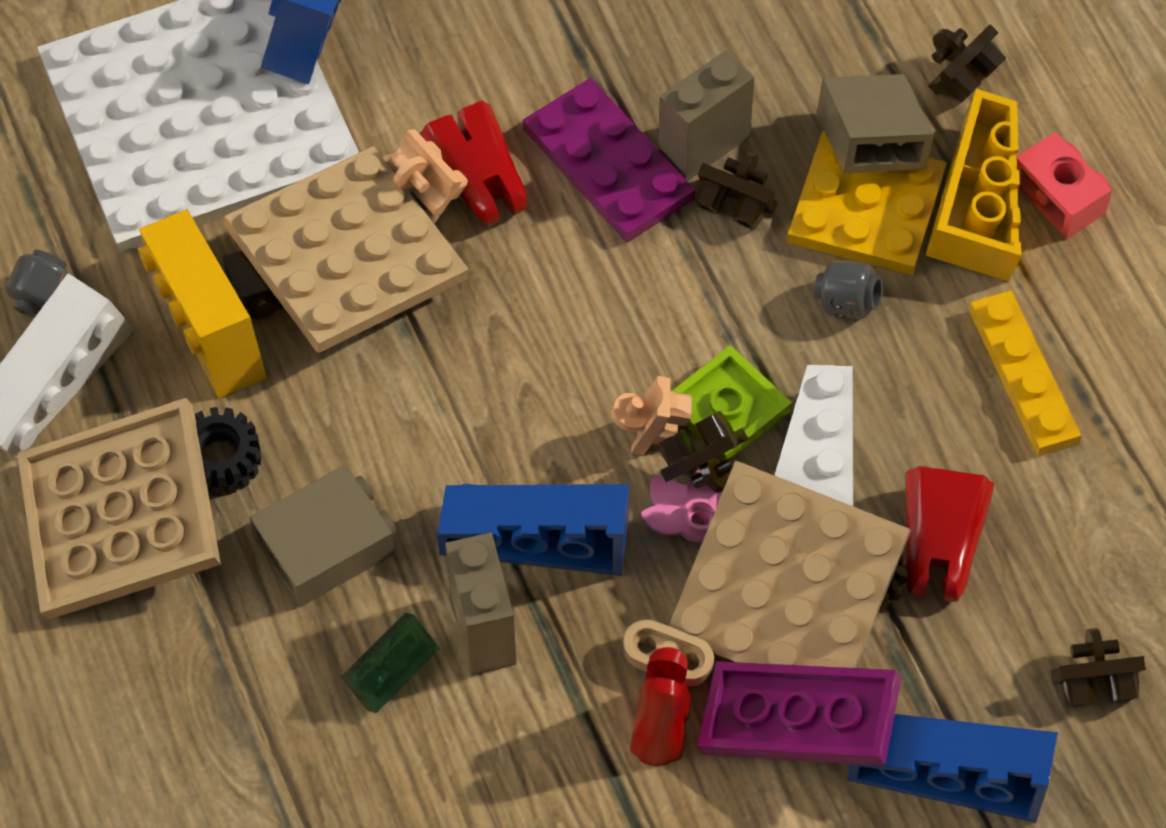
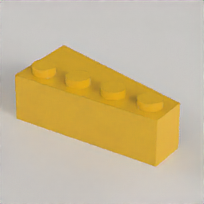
(979, 202)
(202, 302)

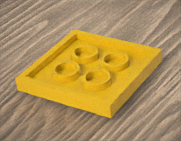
(866, 214)

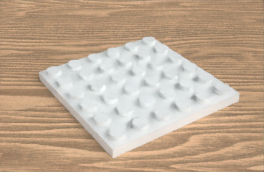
(184, 115)

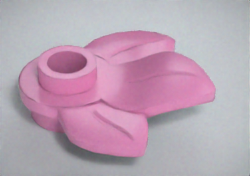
(678, 506)

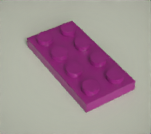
(609, 160)
(800, 713)

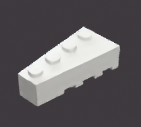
(55, 360)
(821, 434)

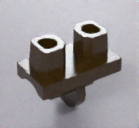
(979, 52)
(753, 199)
(682, 456)
(1077, 678)

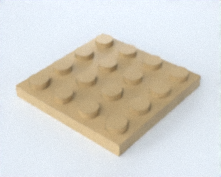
(345, 249)
(117, 509)
(788, 574)

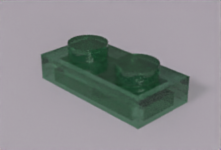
(390, 662)

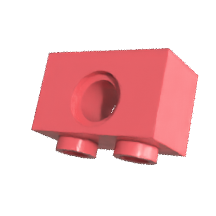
(1068, 205)

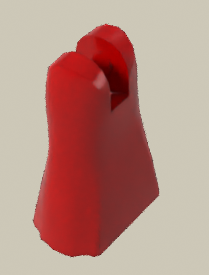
(482, 156)
(945, 524)
(662, 709)

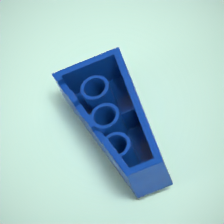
(298, 36)
(542, 524)
(965, 765)

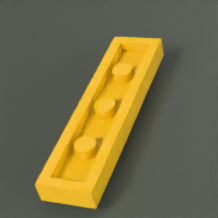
(1024, 373)

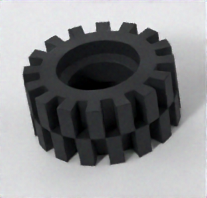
(247, 454)

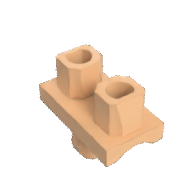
(425, 173)
(654, 415)

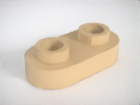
(662, 636)

